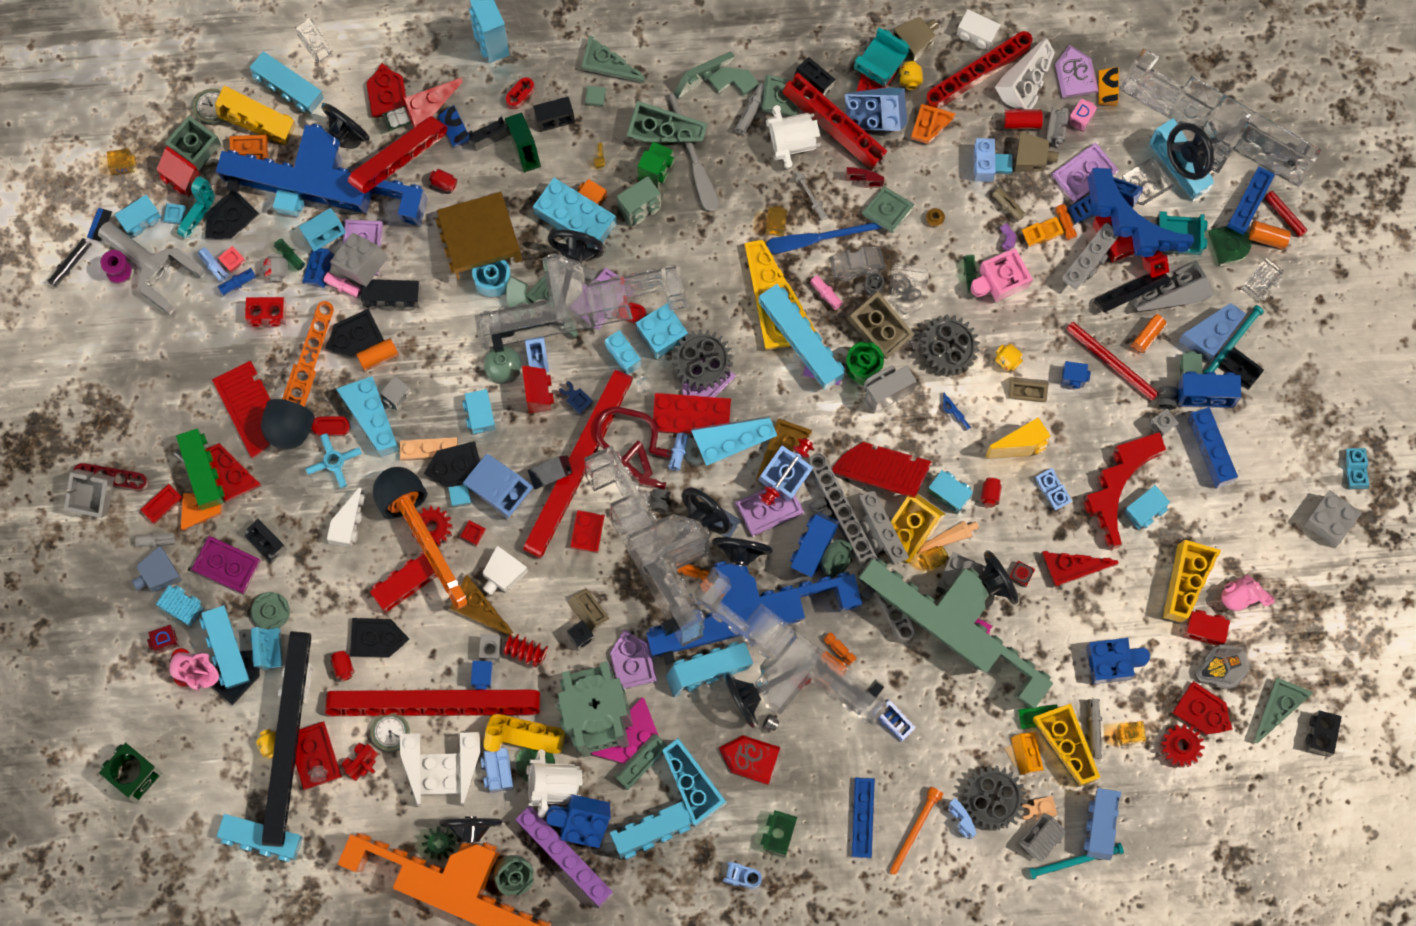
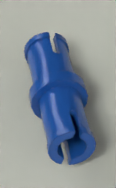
(237, 281)

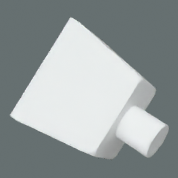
(502, 571)

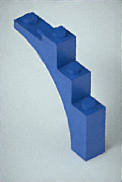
(1126, 222)

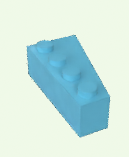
(732, 437)
(708, 667)
(651, 830)

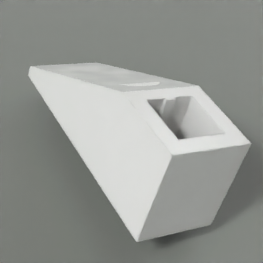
(343, 526)

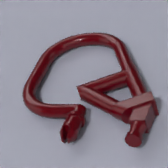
(637, 447)

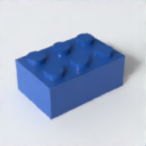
(1208, 390)
(814, 544)

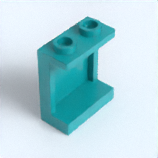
(1186, 225)

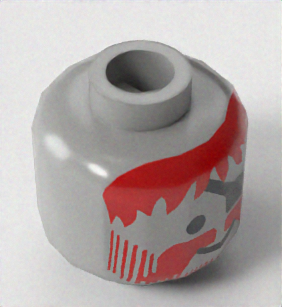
(275, 267)

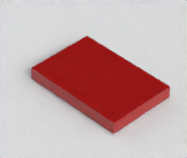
(313, 750)

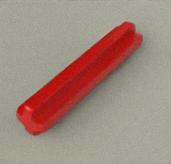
(1286, 213)

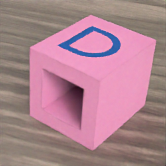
(1082, 114)

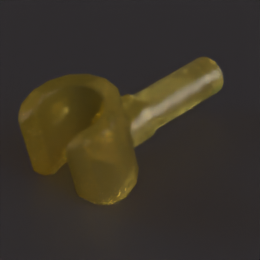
(599, 161)

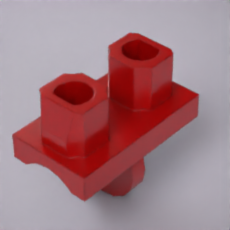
(362, 763)

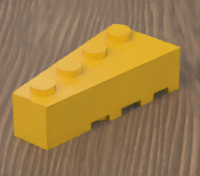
(1068, 741)

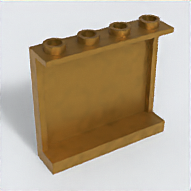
(477, 233)

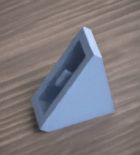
(537, 353)

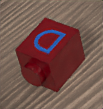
(163, 639)

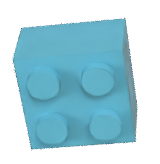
(661, 331)

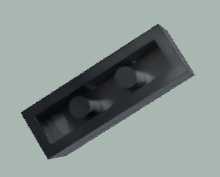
(391, 294)

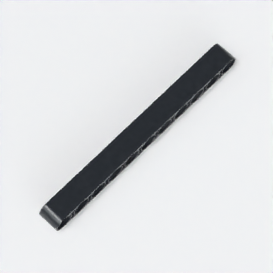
(286, 739)

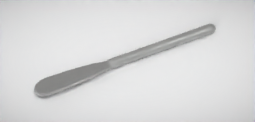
(703, 184)

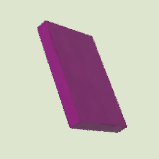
(226, 565)

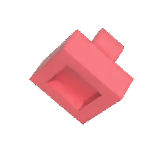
(231, 259)

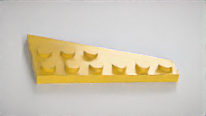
(765, 275)

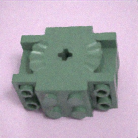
(594, 709)

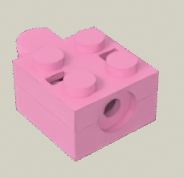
(1002, 276)

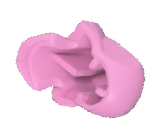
(1244, 591)
(194, 670)

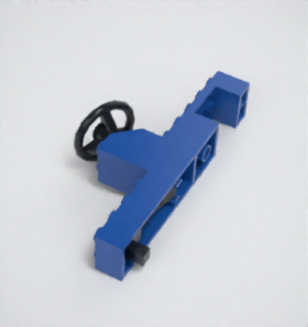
(319, 173)
(744, 598)

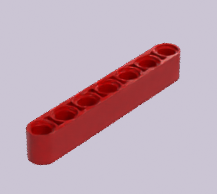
(983, 64)
(397, 154)

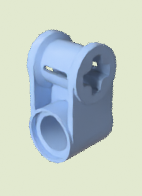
(741, 876)

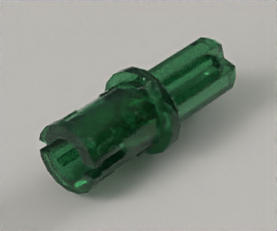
(289, 254)
(969, 270)

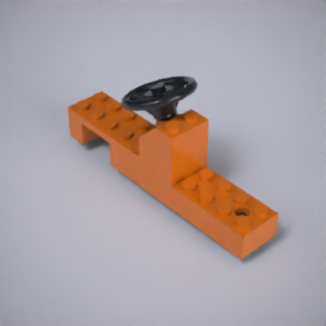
(453, 888)

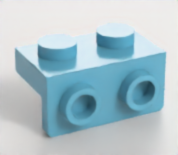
(266, 648)

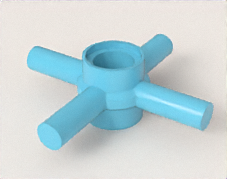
(336, 468)

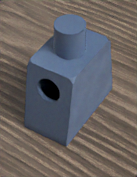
(156, 572)

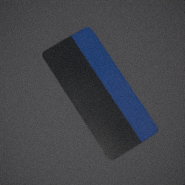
(101, 217)

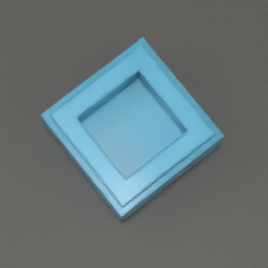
(1003, 163)
(174, 213)
(459, 495)

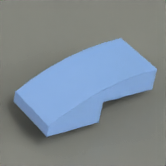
(1052, 489)
(966, 825)

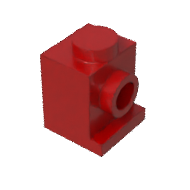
(1158, 258)

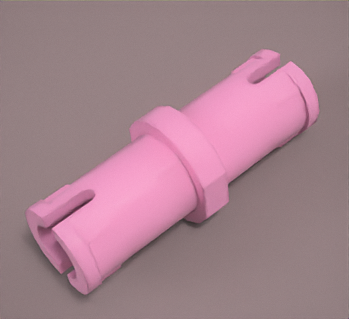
(342, 284)
(826, 292)

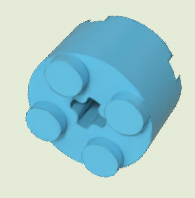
(494, 285)

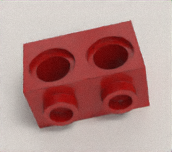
(266, 306)

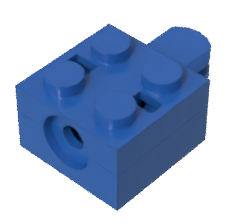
(1113, 658)
(582, 820)

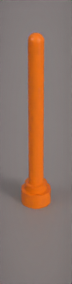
(933, 797)

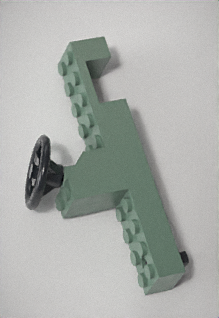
(954, 617)

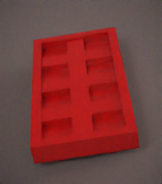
(683, 412)

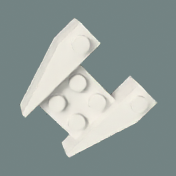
(440, 772)

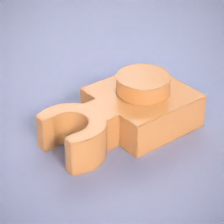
(1041, 806)

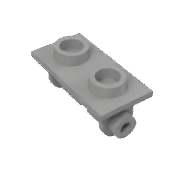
(1055, 131)

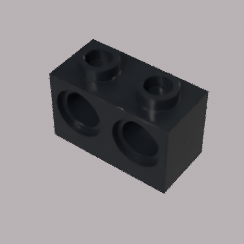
(1328, 735)

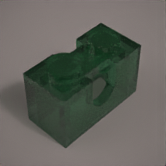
(775, 845)

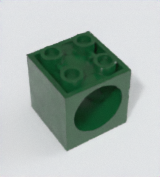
(136, 789)

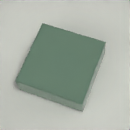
(595, 96)

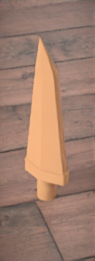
(955, 534)

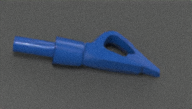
(954, 410)

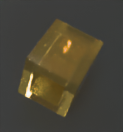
(121, 161)
(776, 221)
(1130, 733)

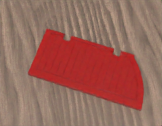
(245, 404)
(883, 468)

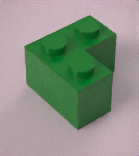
(655, 164)

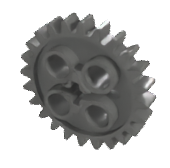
(955, 330)
(708, 375)
(1011, 804)

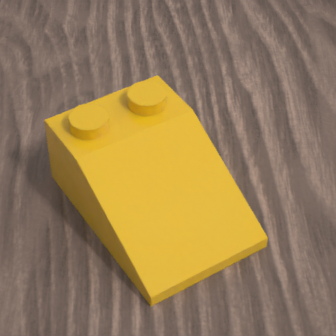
(1022, 442)
(916, 523)

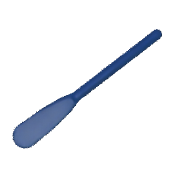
(796, 241)

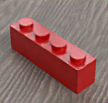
(403, 583)

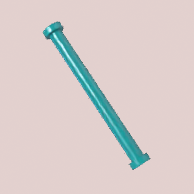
(1257, 310)
(1068, 863)

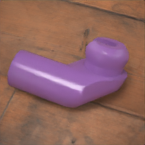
(1010, 239)

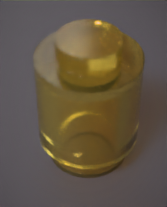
(933, 558)

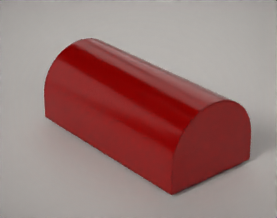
(1023, 119)

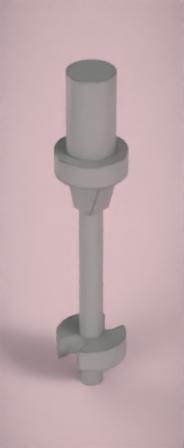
(816, 205)

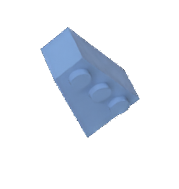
(1213, 332)
(1102, 824)

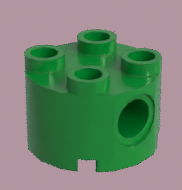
(863, 361)

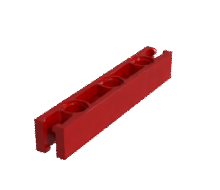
(844, 131)

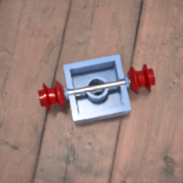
(786, 473)

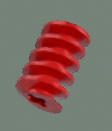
(525, 650)

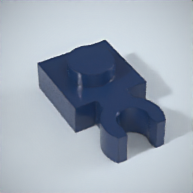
(577, 400)

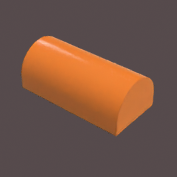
(1269, 235)
(1149, 333)
(377, 354)

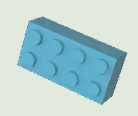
(489, 29)
(572, 211)

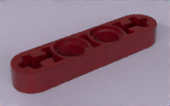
(115, 472)

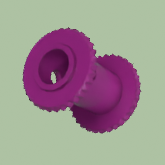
(116, 266)

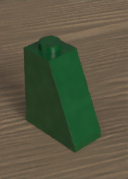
(523, 142)

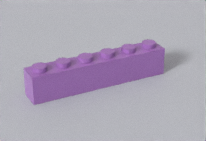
(564, 857)

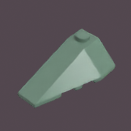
(660, 125)

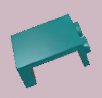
(882, 57)

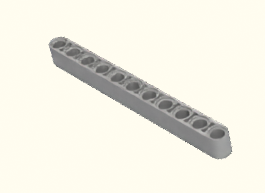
(858, 538)

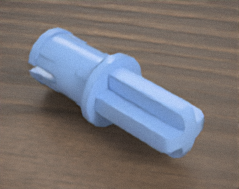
(212, 264)
(678, 451)

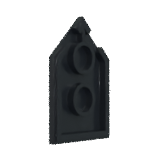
(229, 217)
(354, 334)
(453, 464)
(375, 638)
(233, 694)

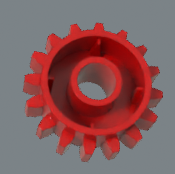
(436, 517)
(1191, 741)

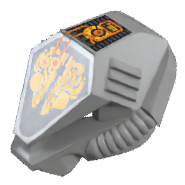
(1224, 667)

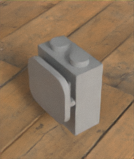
(888, 387)

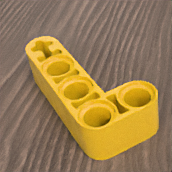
(522, 733)

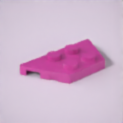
(637, 735)

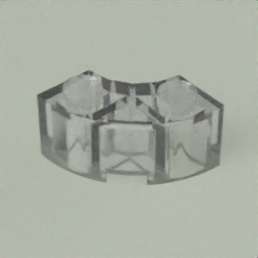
(863, 262)

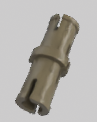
(1009, 204)

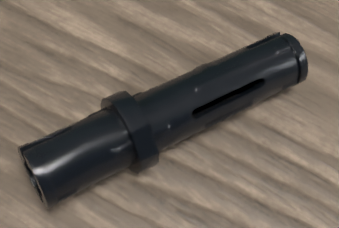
(66, 266)

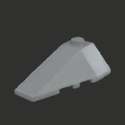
(1185, 287)

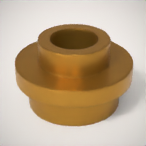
(935, 222)

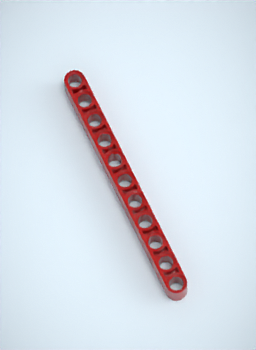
(566, 487)
(432, 702)

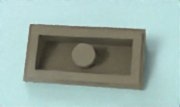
(1028, 389)
(588, 609)

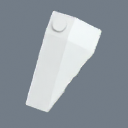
(1023, 80)

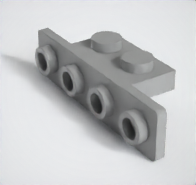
(1091, 257)
(880, 529)

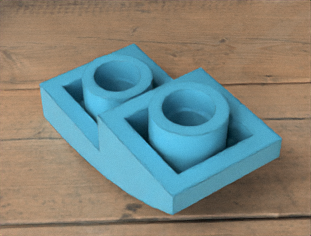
(1357, 468)

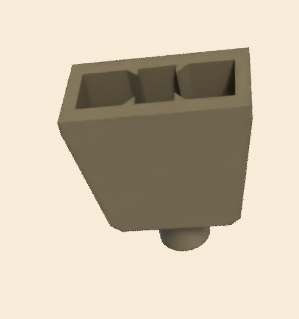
(917, 35)
(1033, 154)

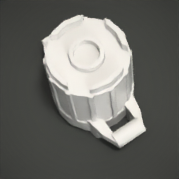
(792, 135)
(551, 783)

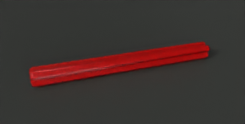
(1112, 361)

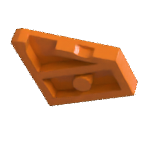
(930, 123)
(250, 144)
(193, 514)

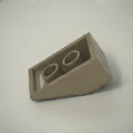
(880, 324)

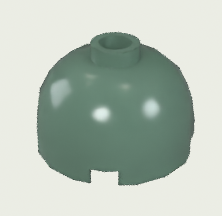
(502, 366)
(513, 875)

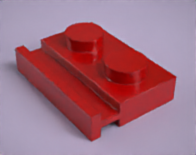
(587, 531)

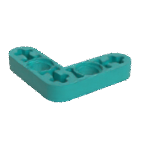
(204, 199)

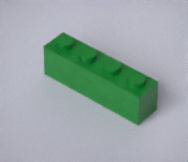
(199, 469)

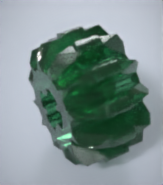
(444, 848)

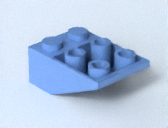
(877, 109)
(498, 485)

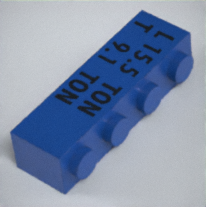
(1212, 447)

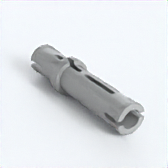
(755, 102)
(1095, 728)

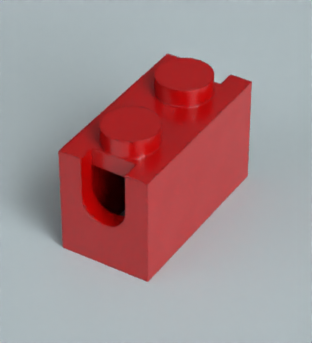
(1207, 628)

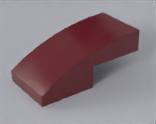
(870, 178)

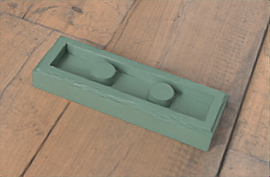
(640, 761)

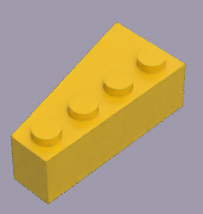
(253, 116)
(1188, 577)

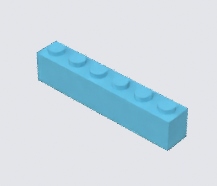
(801, 337)

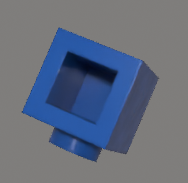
(1075, 375)
(482, 675)

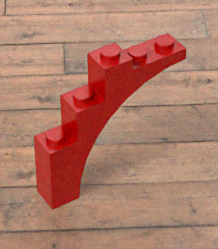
(1105, 502)

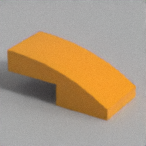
(1043, 232)

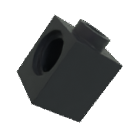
(580, 635)

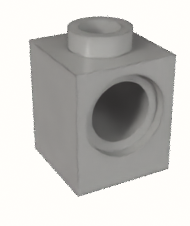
(395, 393)
(1163, 423)
(490, 640)

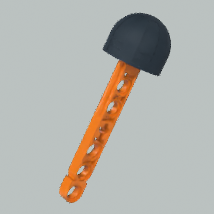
(285, 421)
(398, 494)

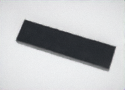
(1130, 291)

